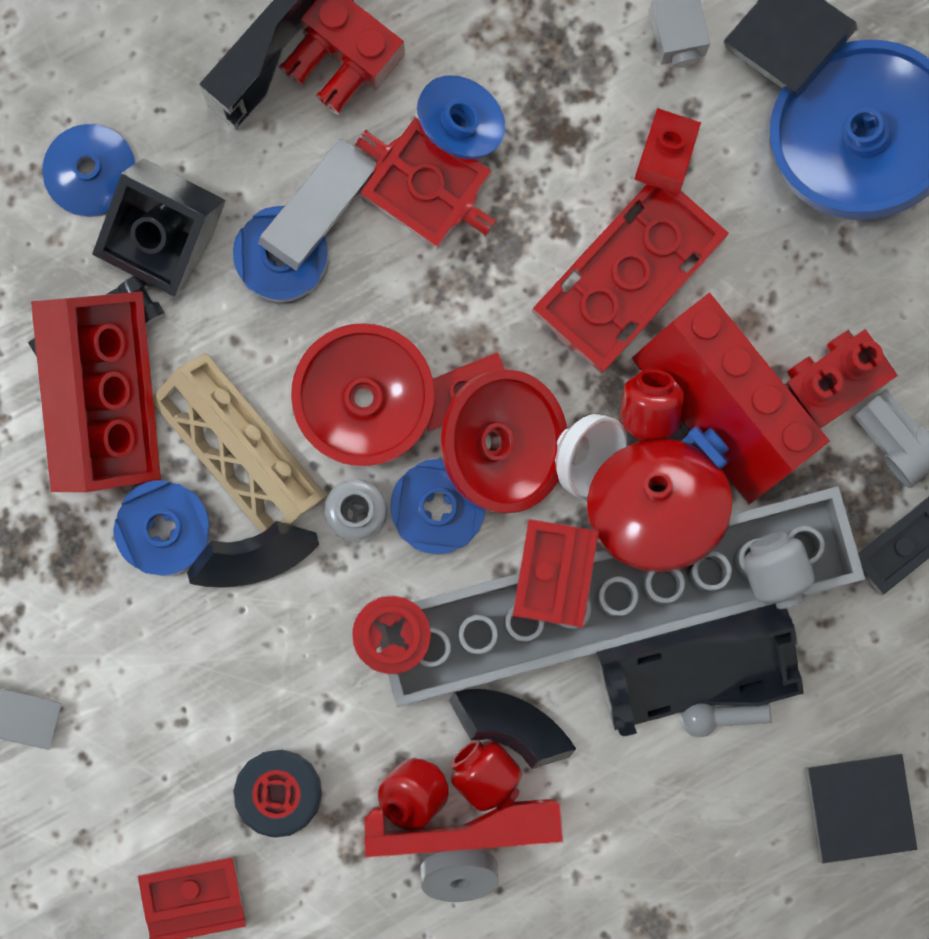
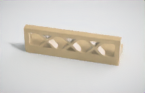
(242, 440)

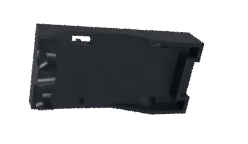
(247, 69)
(716, 663)

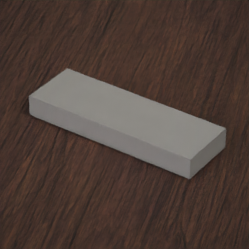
(317, 204)

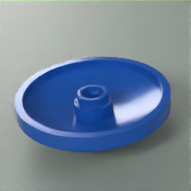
(858, 132)

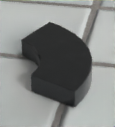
(252, 558)
(513, 724)

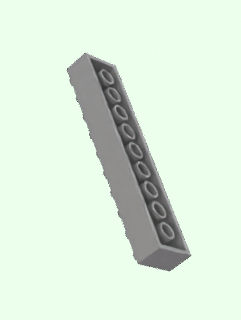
(482, 642)

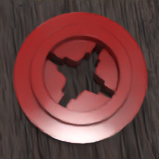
(389, 611)

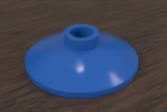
(461, 117)
(89, 193)

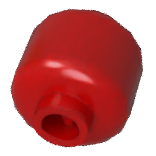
(651, 405)
(486, 775)
(413, 793)

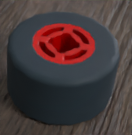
(290, 781)

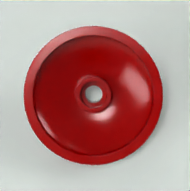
(356, 361)
(523, 430)
(665, 527)

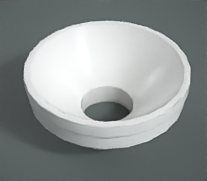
(599, 439)

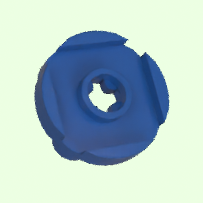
(263, 275)
(137, 518)
(416, 524)

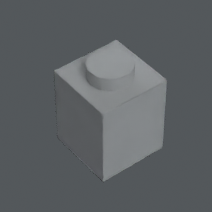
(679, 31)

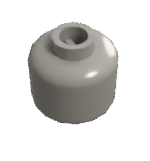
(344, 497)
(779, 570)

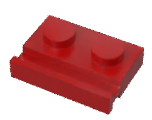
(555, 573)
(192, 900)

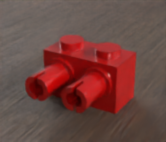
(354, 39)
(841, 377)

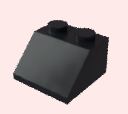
(157, 226)

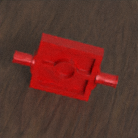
(424, 185)

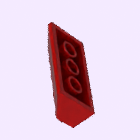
(96, 392)
(735, 395)

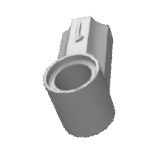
(898, 437)

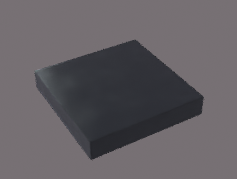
(790, 40)
(861, 808)

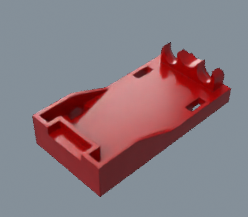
(629, 274)
(517, 825)

